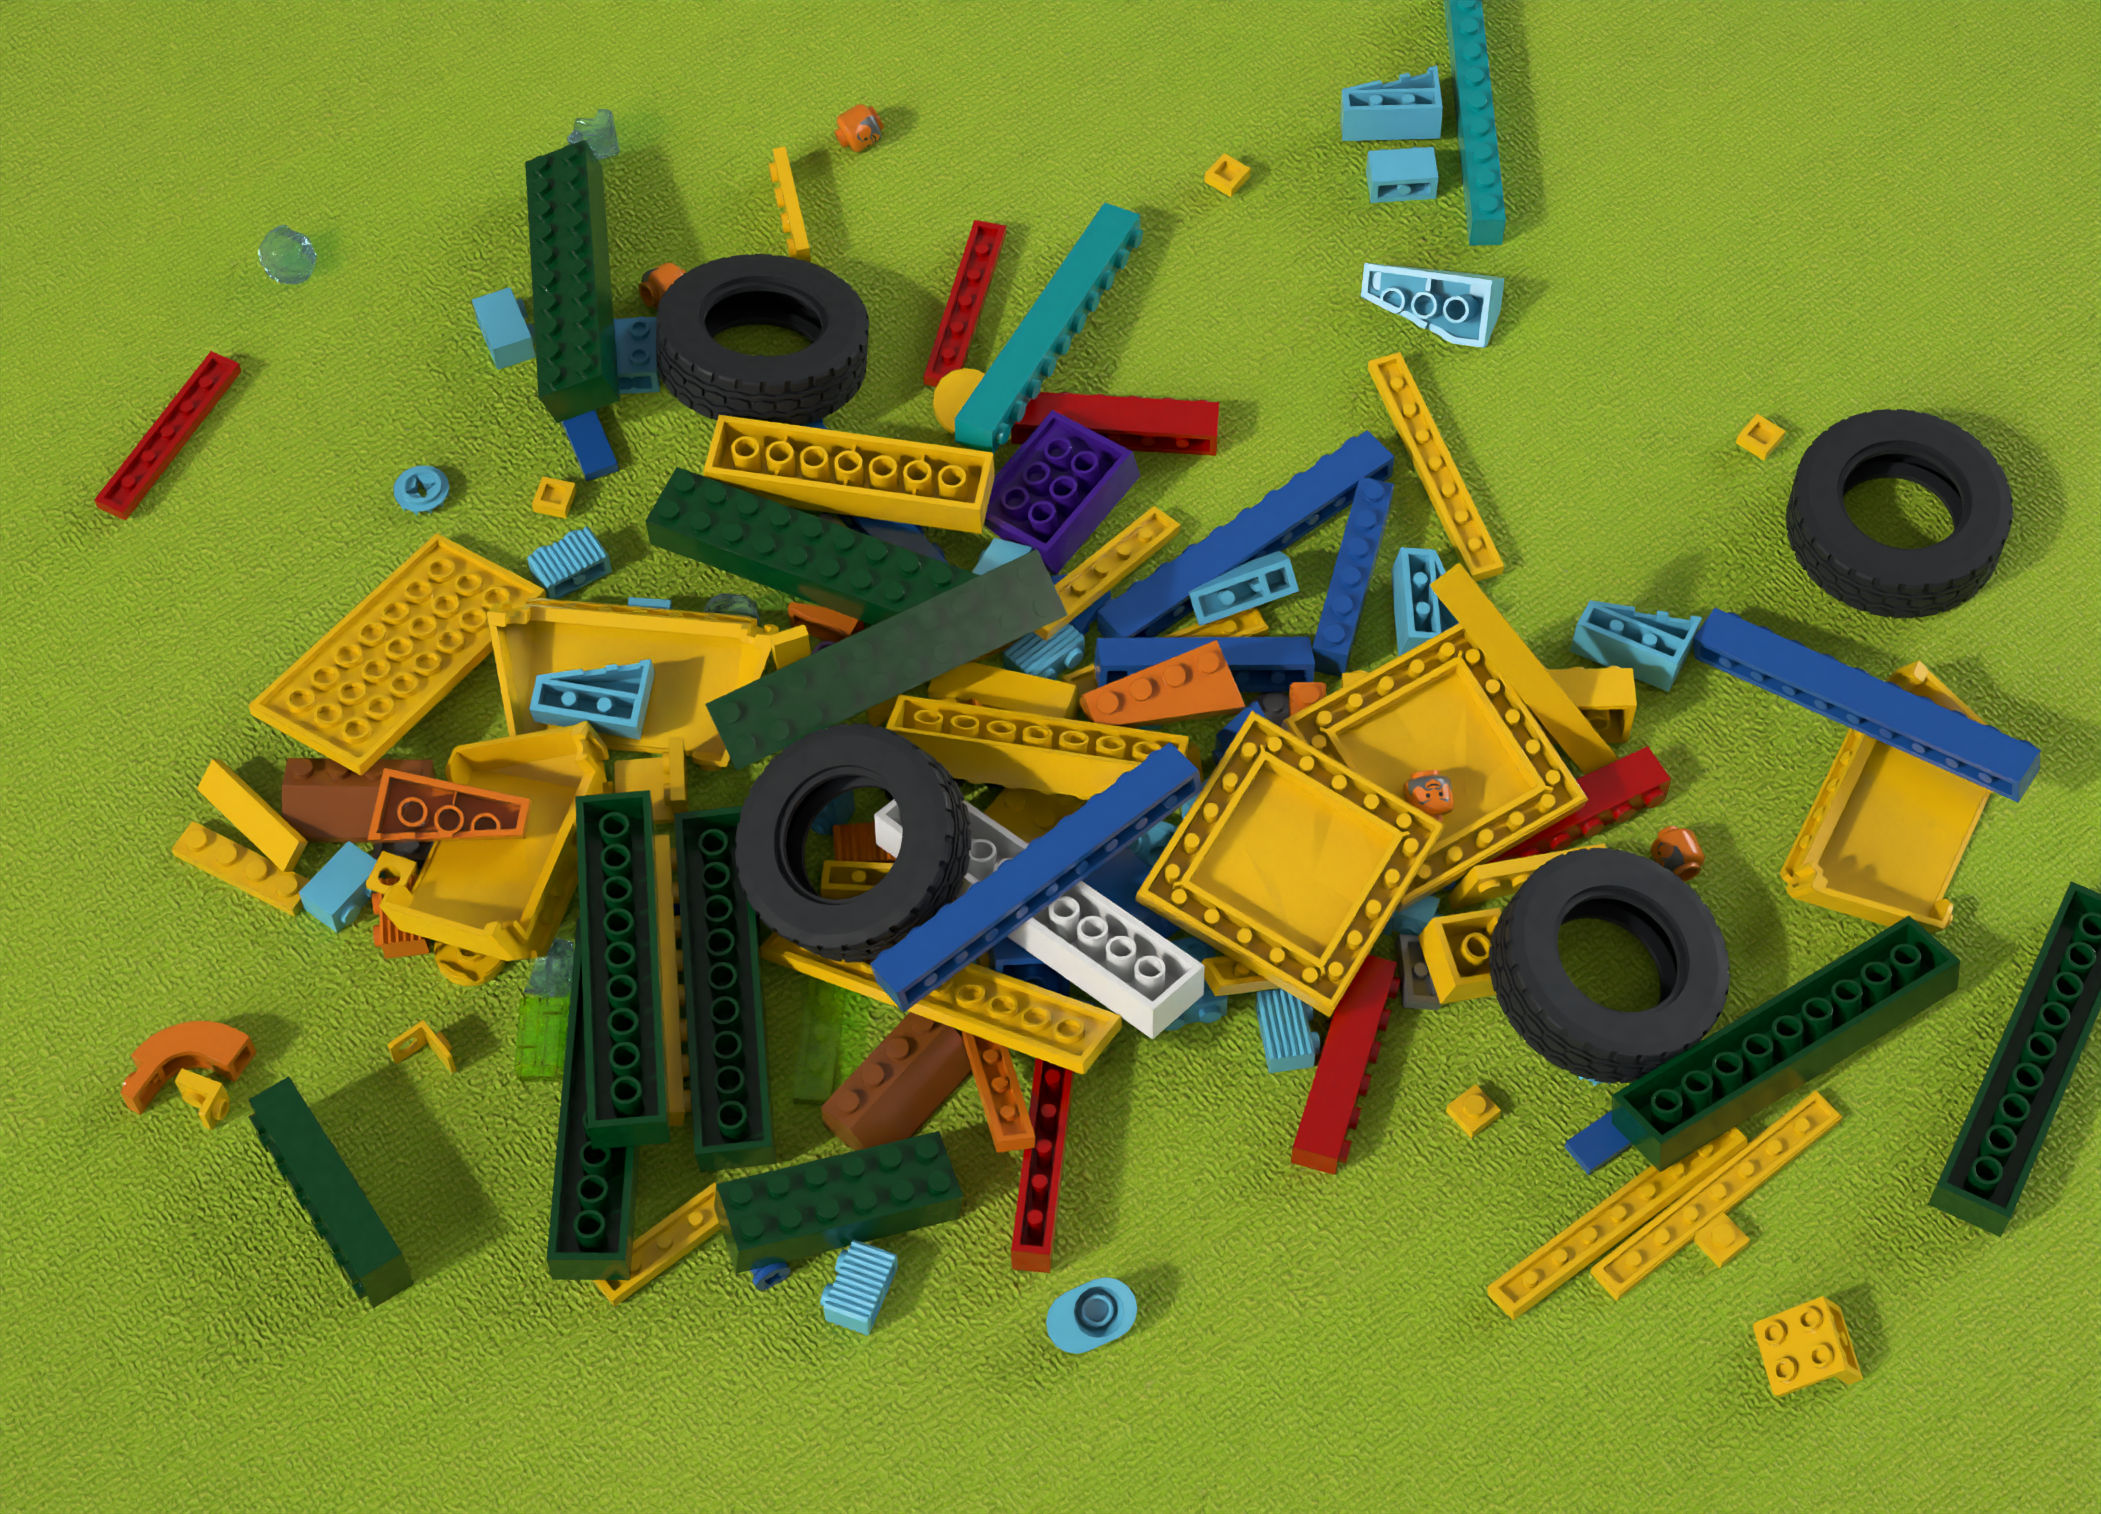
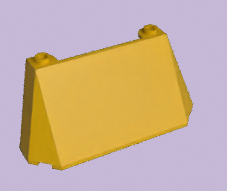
(691, 651)
(1887, 826)
(508, 892)

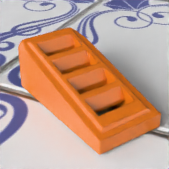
(823, 622)

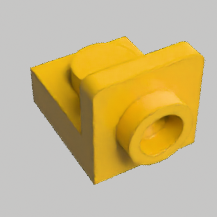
(204, 1094)

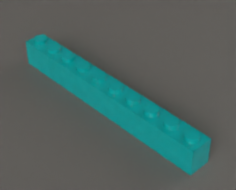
(1475, 122)
(1048, 329)

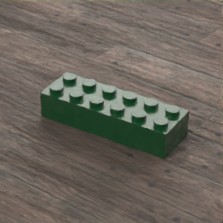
(329, 1193)
(837, 1200)

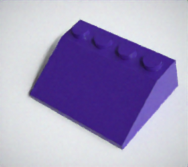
(1059, 489)

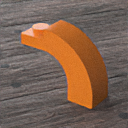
(187, 1047)

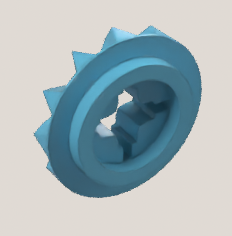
(431, 479)

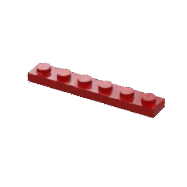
(965, 301)
(167, 435)

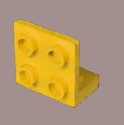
(663, 776)
(1806, 1347)

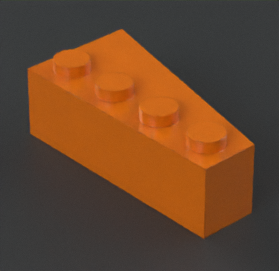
(1172, 691)
(439, 810)

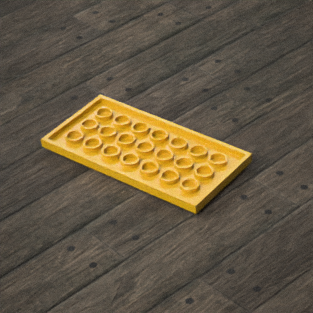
(393, 655)

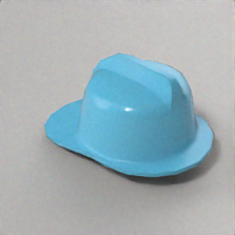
(1091, 1315)

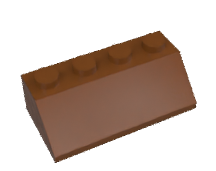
(334, 802)
(898, 1084)

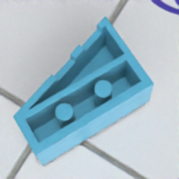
(1394, 109)
(1416, 607)
(1629, 639)
(608, 698)

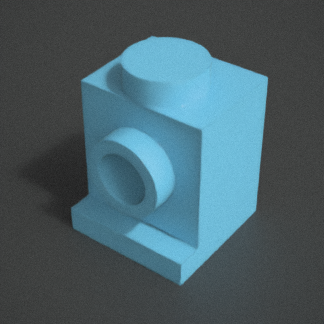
(1414, 918)

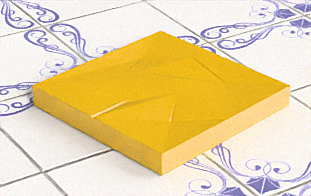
(1456, 715)
(1290, 863)

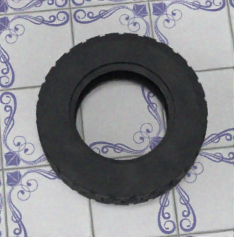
(762, 292)
(1886, 577)
(793, 794)
(1653, 908)

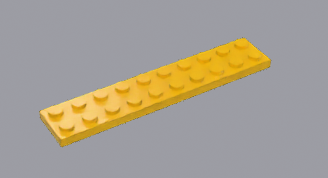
(980, 1004)

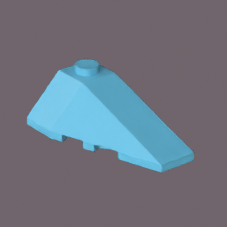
(1445, 302)

